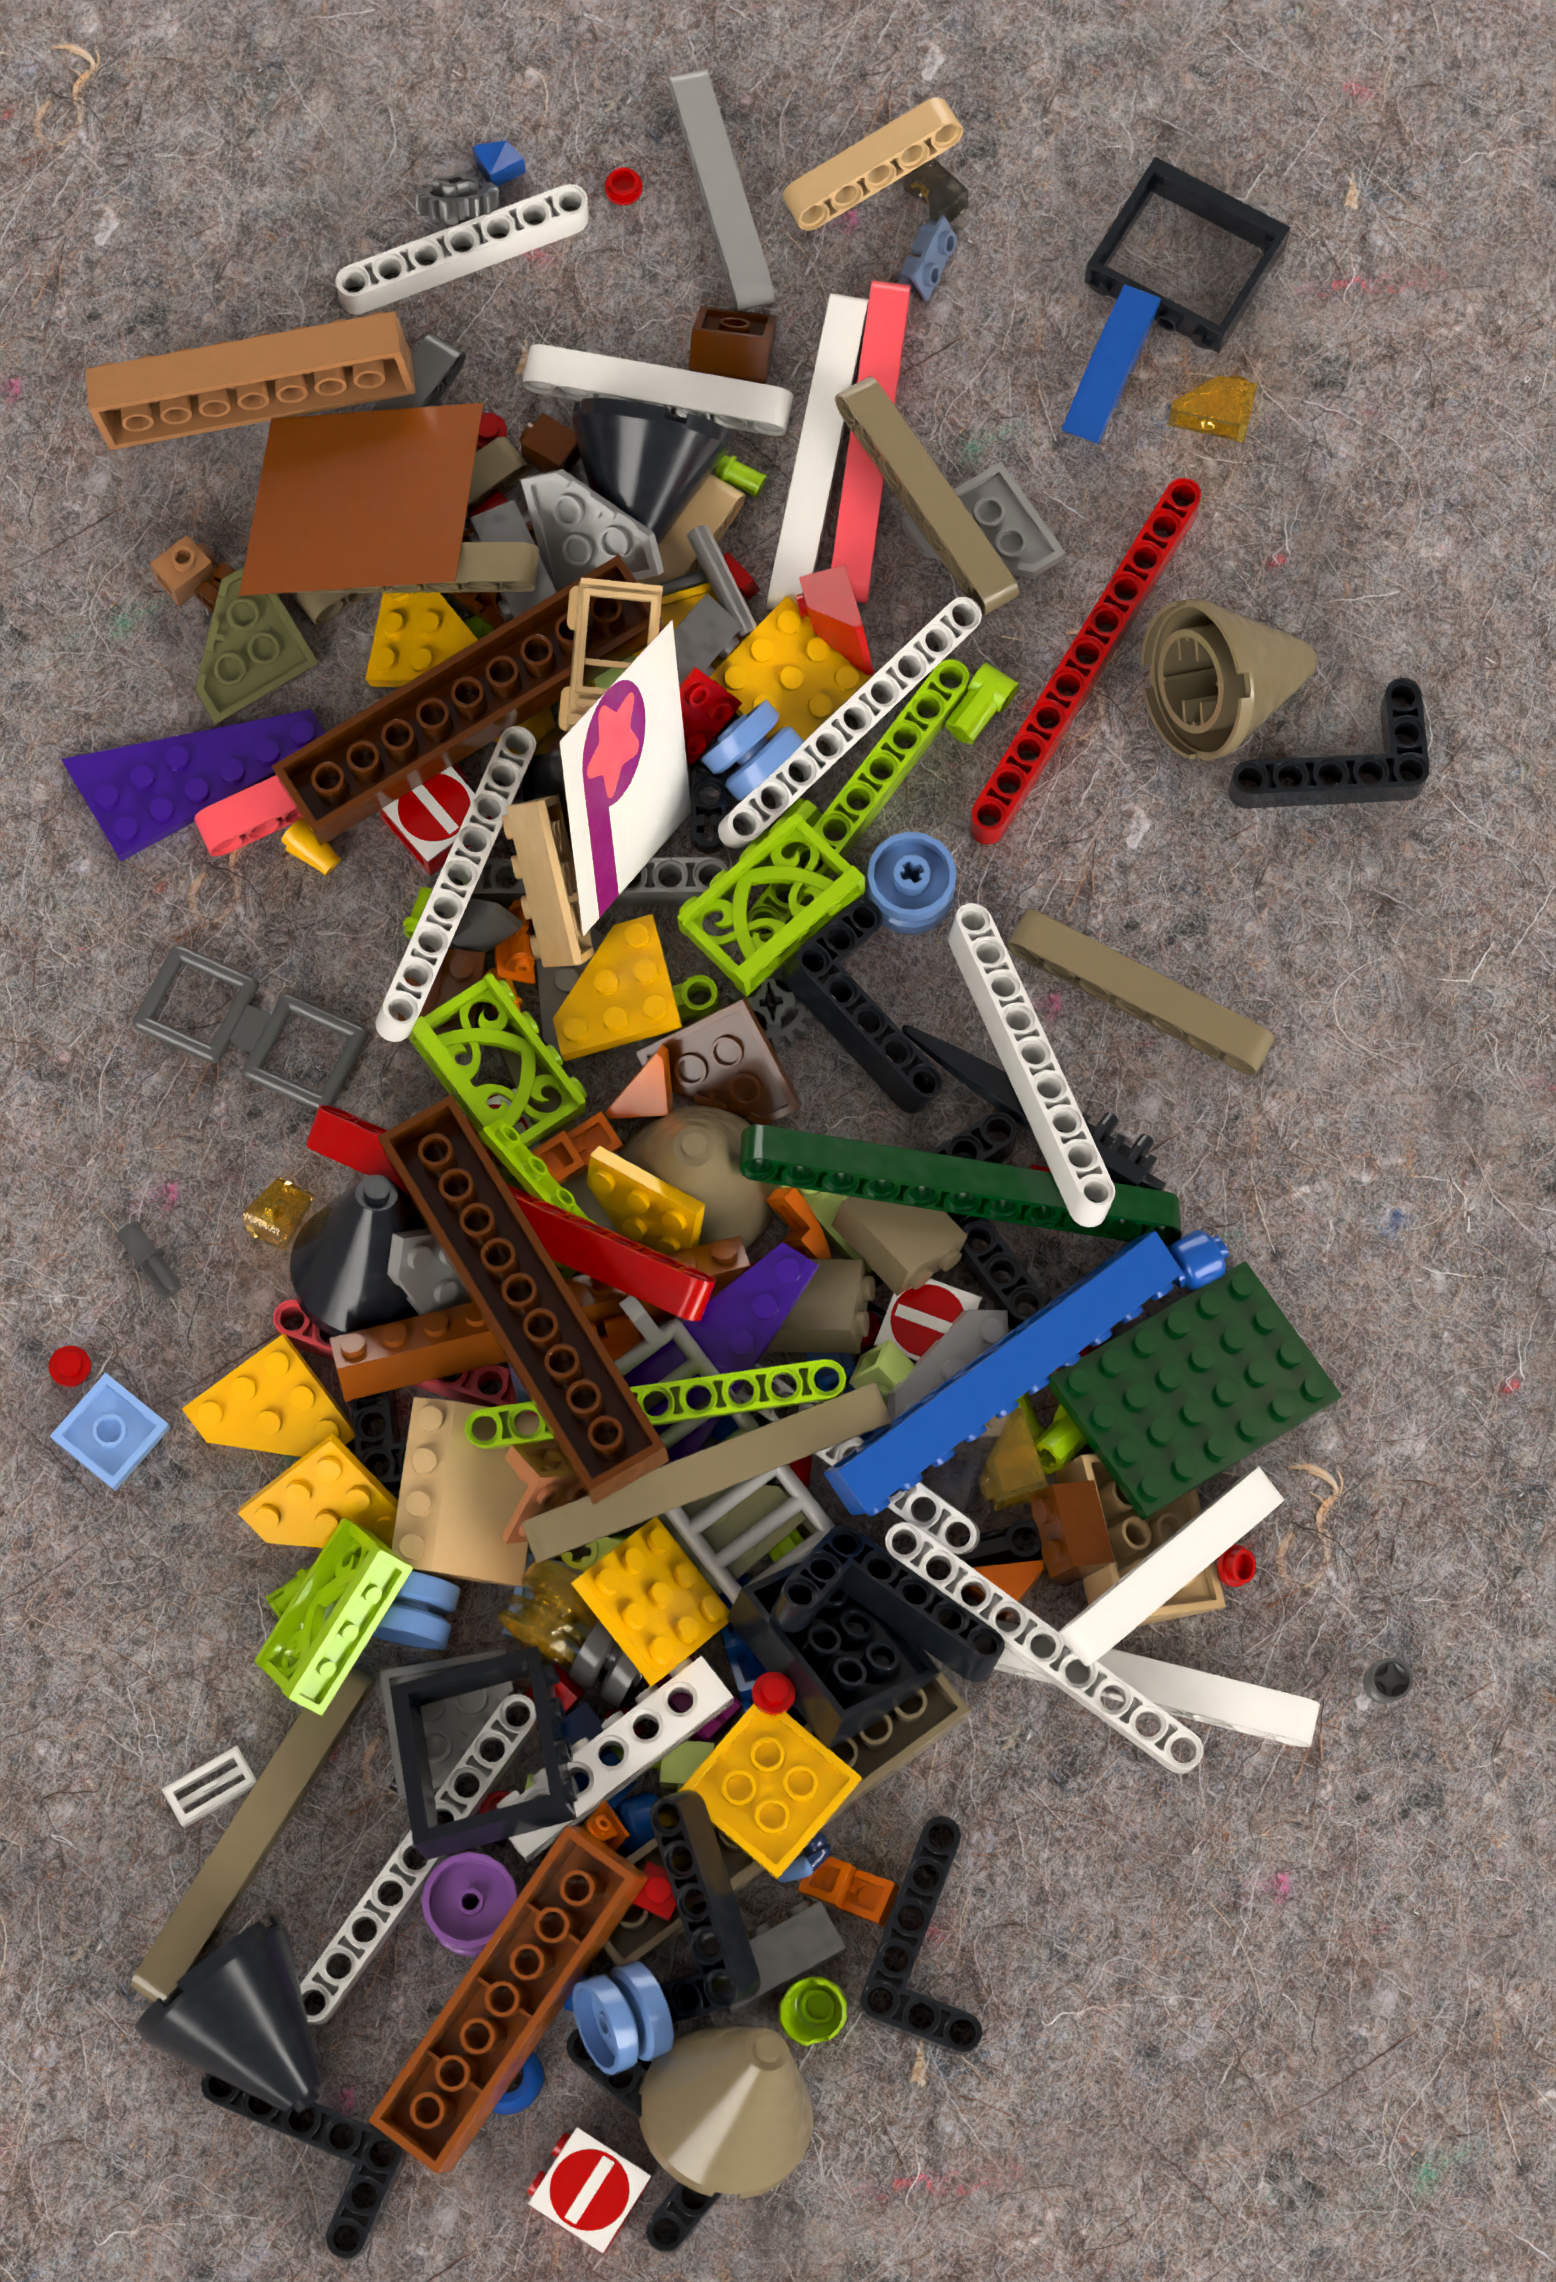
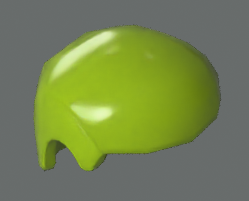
(812, 2010)

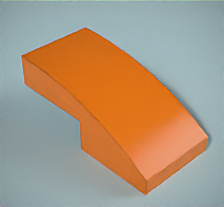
(569, 1153)
(806, 1232)
(851, 1890)

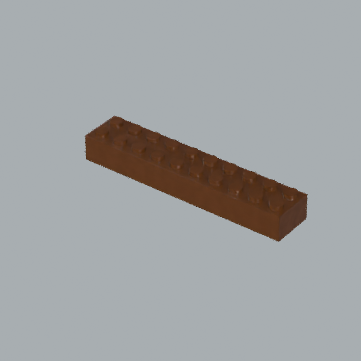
(456, 707)
(523, 1300)

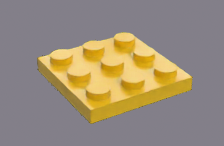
(791, 670)
(652, 1600)
(771, 1787)

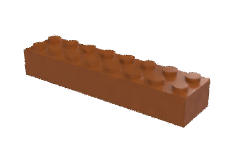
(508, 1999)

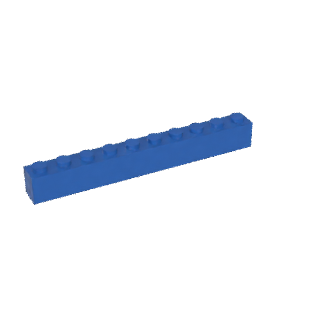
(1002, 1374)

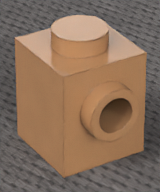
(183, 568)

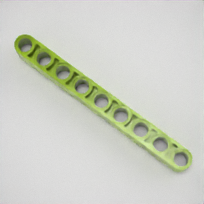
(869, 789)
(676, 1393)

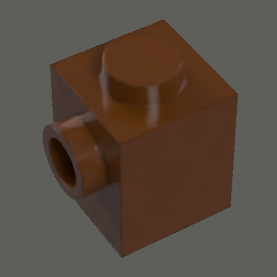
(549, 445)

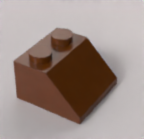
(732, 344)
(456, 974)
(1071, 1531)

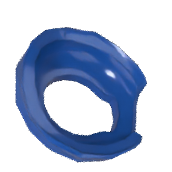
(528, 2090)

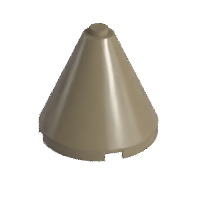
(1217, 676)
(700, 1155)
(727, 2110)

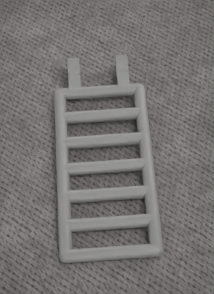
(691, 1528)

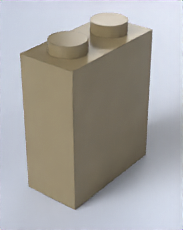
(900, 1240)
(830, 1311)

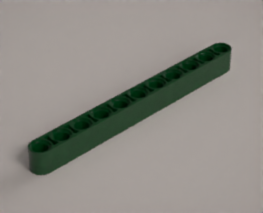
(944, 1183)

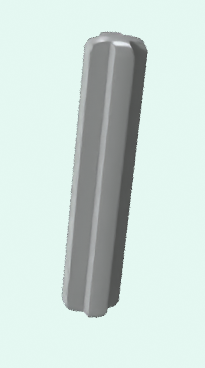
(721, 578)

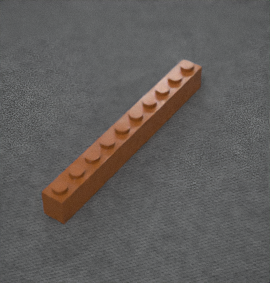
(460, 1341)

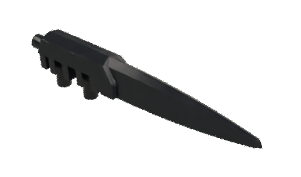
(1123, 1163)

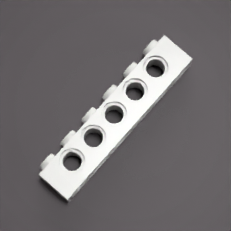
(689, 1677)

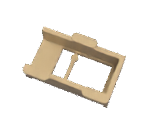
(576, 698)

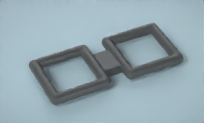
(250, 1027)

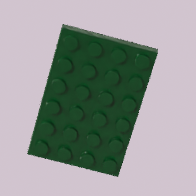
(1193, 1390)

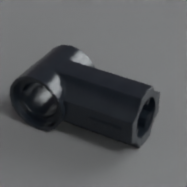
(997, 1546)

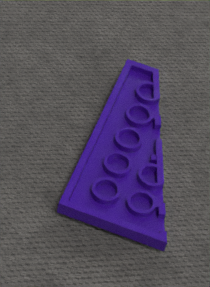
(161, 784)
(731, 1334)

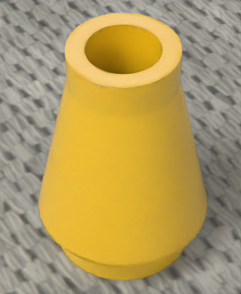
(305, 847)

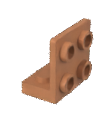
(549, 1484)

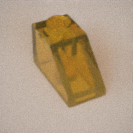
(1216, 408)
(1013, 1466)

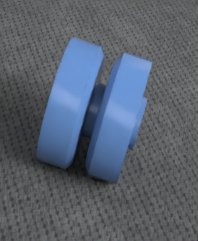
(749, 747)
(911, 882)
(415, 1611)
(622, 2017)

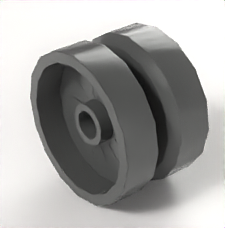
(603, 1654)

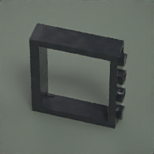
(1210, 205)
(557, 1808)

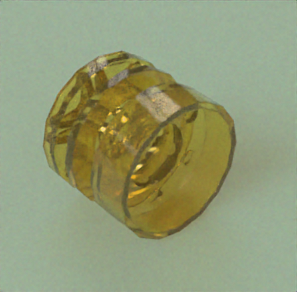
(551, 1613)

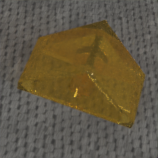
(277, 1213)

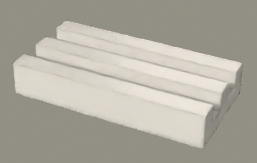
(216, 1802)

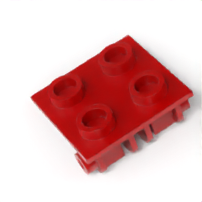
(705, 711)

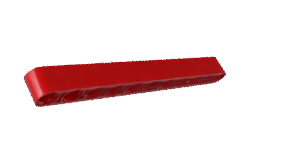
(1081, 676)
(563, 1234)

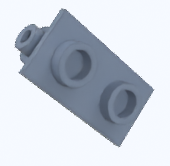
(934, 245)

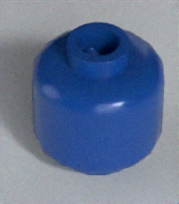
(1199, 1259)
(636, 1819)

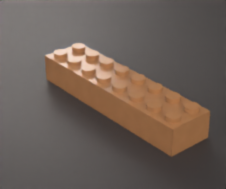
(250, 380)

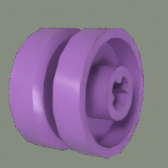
(452, 1888)

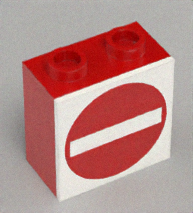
(431, 817)
(923, 1316)
(588, 2189)

